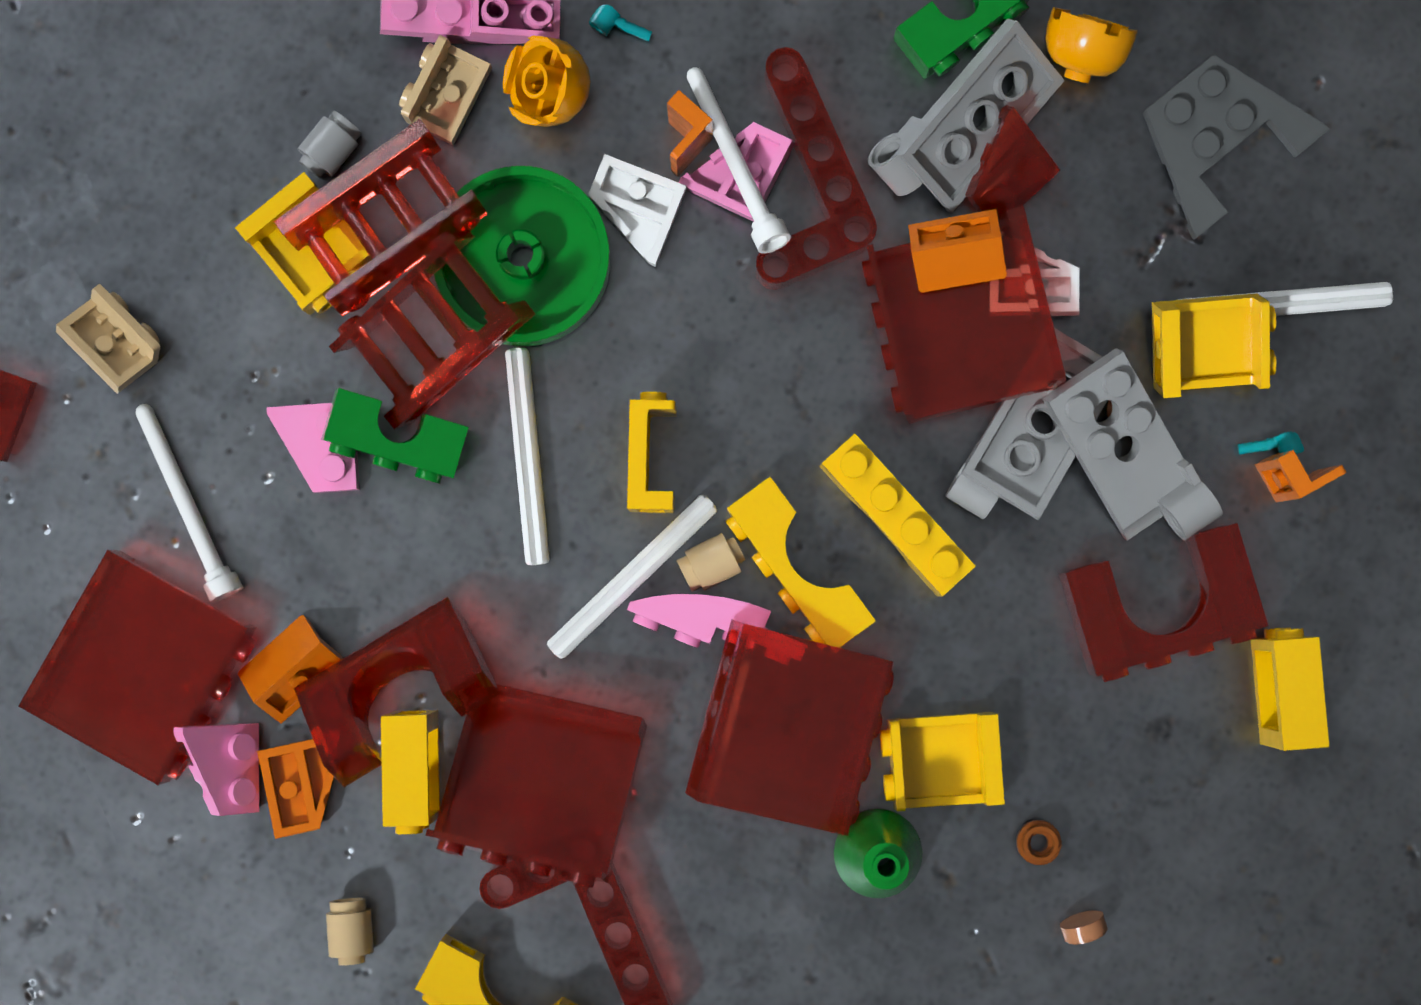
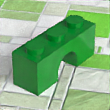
(935, 40)
(354, 427)

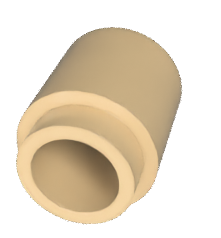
(711, 562)
(349, 930)

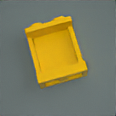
(300, 269)
(1212, 343)
(640, 413)
(943, 761)

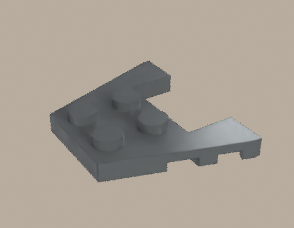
(1209, 118)

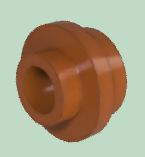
(1048, 852)

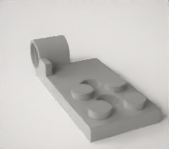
(945, 145)
(1015, 458)
(1153, 475)

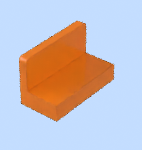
(693, 125)
(957, 251)
(1288, 478)
(285, 664)

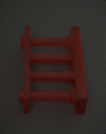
(355, 187)
(470, 345)

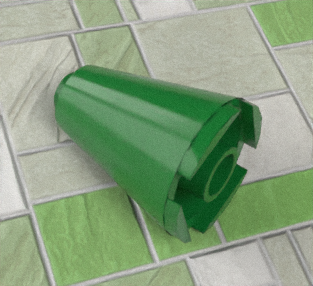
(870, 839)

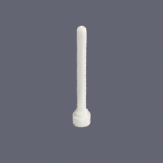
(768, 231)
(219, 578)

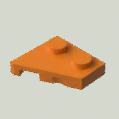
(295, 787)

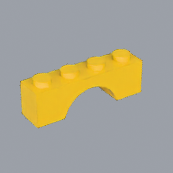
(897, 515)
(764, 519)
(458, 977)

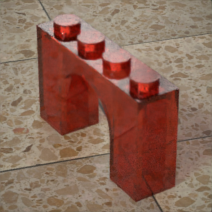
(1225, 608)
(341, 696)

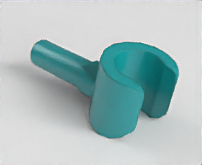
(607, 17)
(1284, 442)

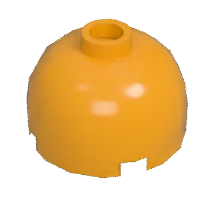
(1087, 44)
(546, 81)

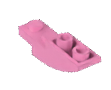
(471, 20)
(695, 615)

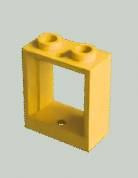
(1289, 690)
(410, 770)

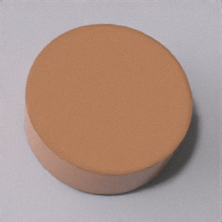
(1084, 927)

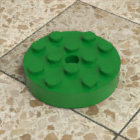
(568, 245)

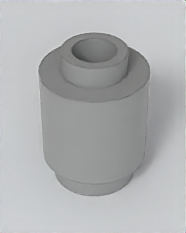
(329, 145)

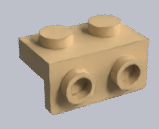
(444, 89)
(110, 339)

